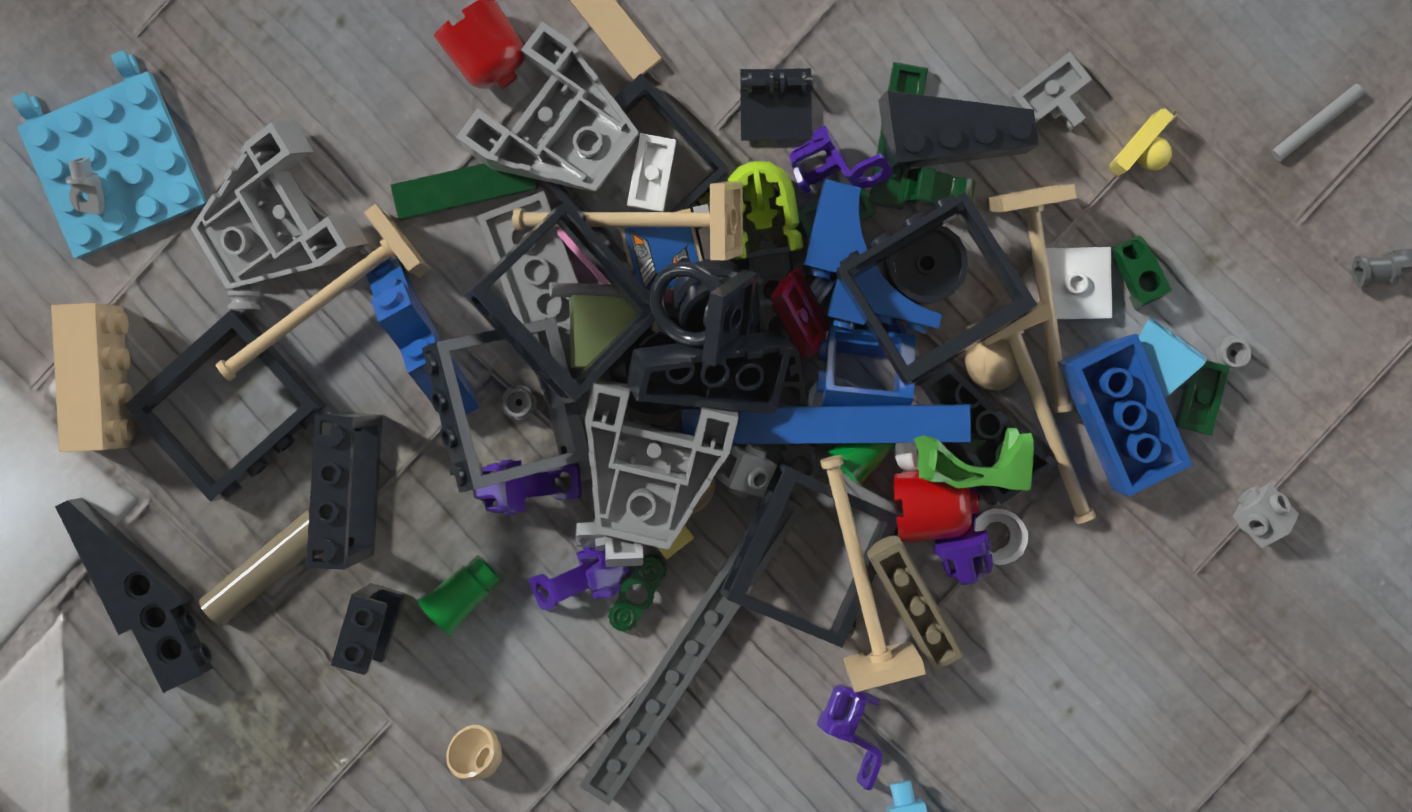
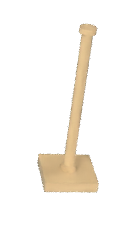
(1031, 204)
(723, 220)
(392, 245)
(1013, 334)
(882, 663)

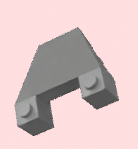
(567, 133)
(262, 221)
(649, 475)

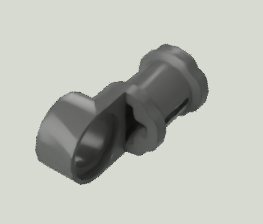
(1381, 269)

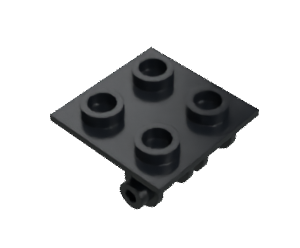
(776, 104)

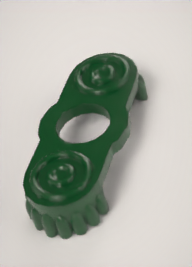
(624, 614)

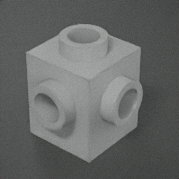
(746, 471)
(1265, 514)

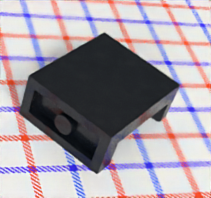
(367, 628)

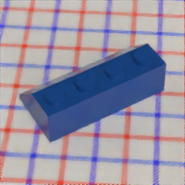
(1125, 414)

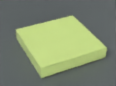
(595, 324)

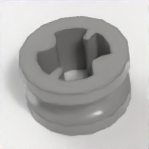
(821, 287)
(244, 300)

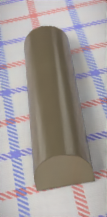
(257, 573)
(915, 602)

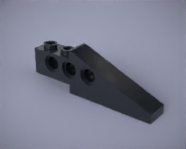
(115, 571)

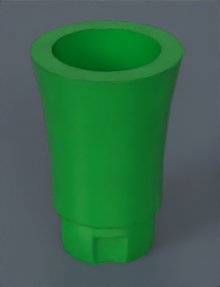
(861, 458)
(459, 594)

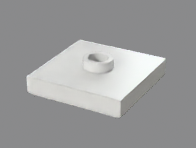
(1081, 282)

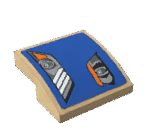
(657, 247)

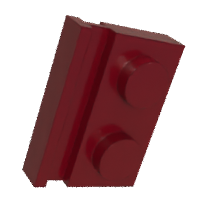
(800, 313)

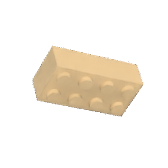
(91, 376)

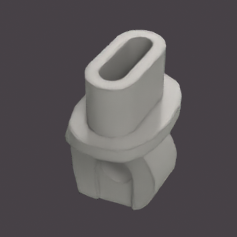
(88, 182)

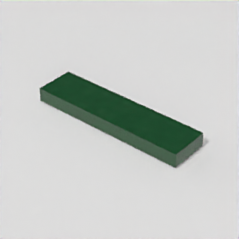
(456, 190)
(891, 191)

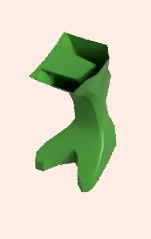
(1010, 472)

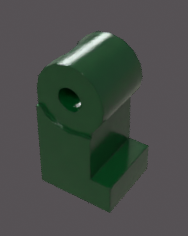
(934, 186)
(1140, 271)

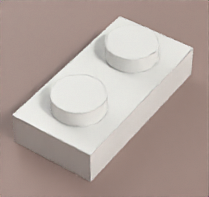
(651, 173)

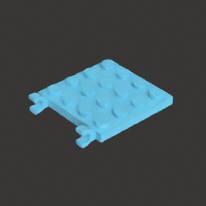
(129, 146)

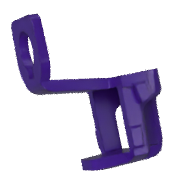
(835, 161)
(512, 493)
(964, 553)
(589, 574)
(833, 723)

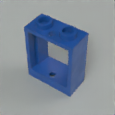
(861, 343)

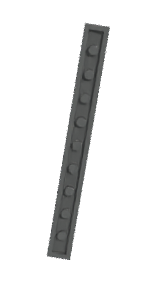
(675, 672)

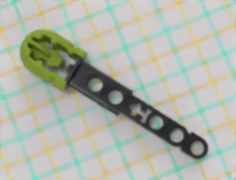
(773, 264)

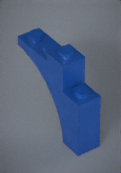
(836, 235)
(409, 325)

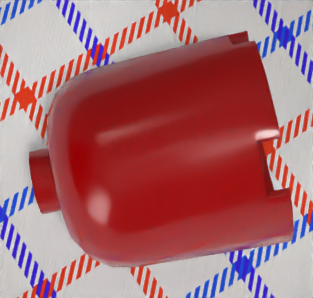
(483, 45)
(932, 508)

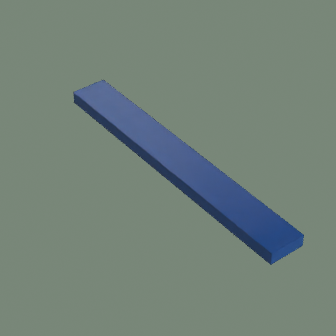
(847, 424)

